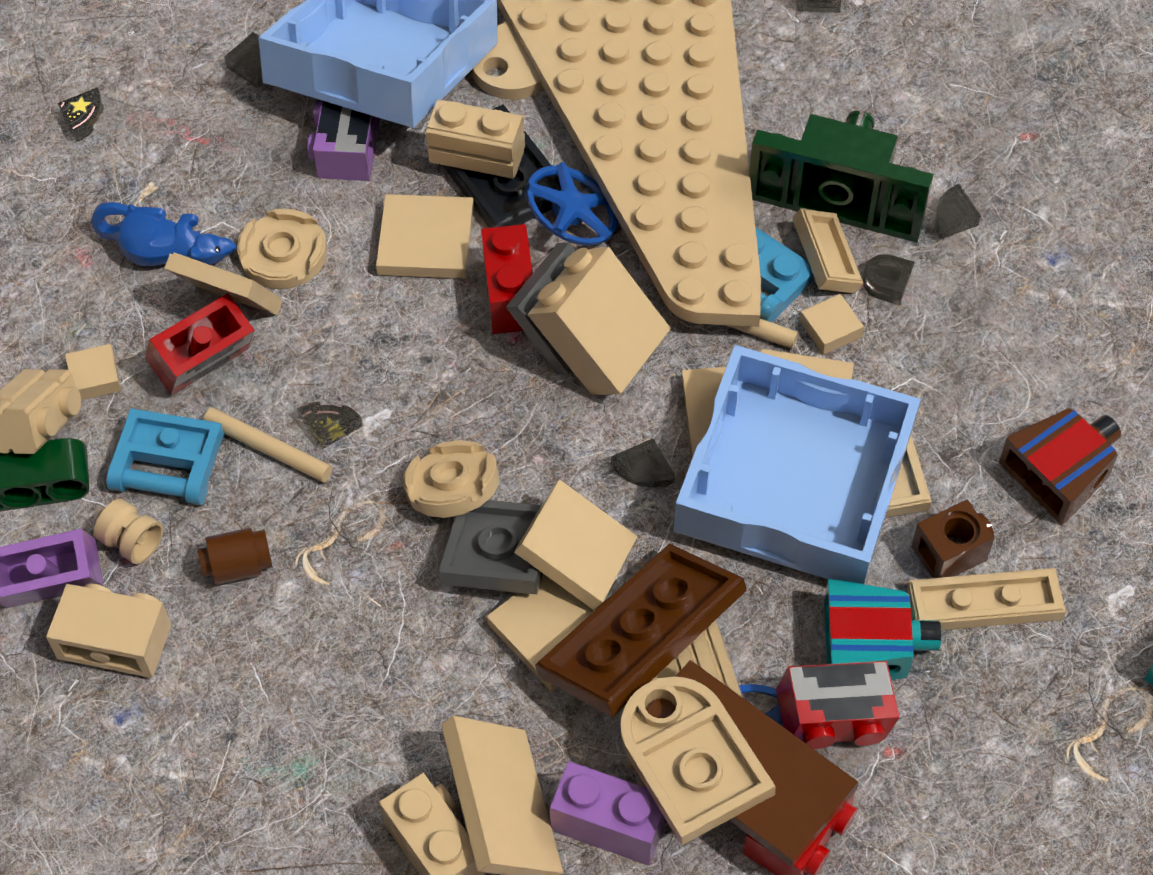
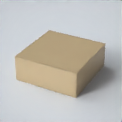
(831, 324)
(94, 371)

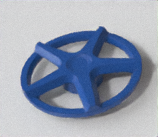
(570, 205)

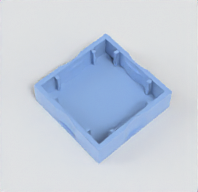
(378, 53)
(796, 466)

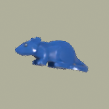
(150, 238)

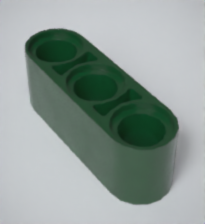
(49, 476)

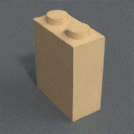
(599, 320)

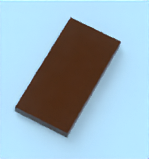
(640, 629)
(807, 784)

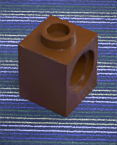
(948, 558)

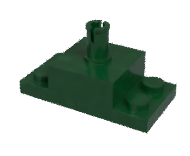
(843, 173)

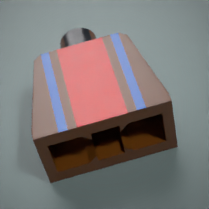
(1062, 460)

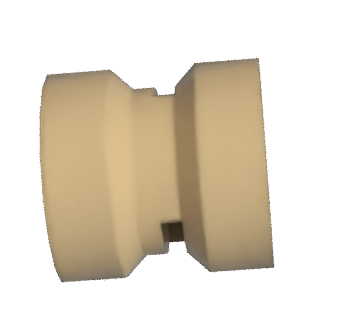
(127, 530)

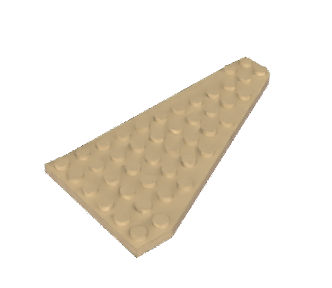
(663, 131)

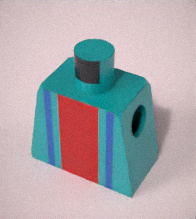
(874, 626)

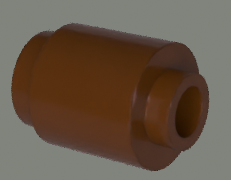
(235, 555)

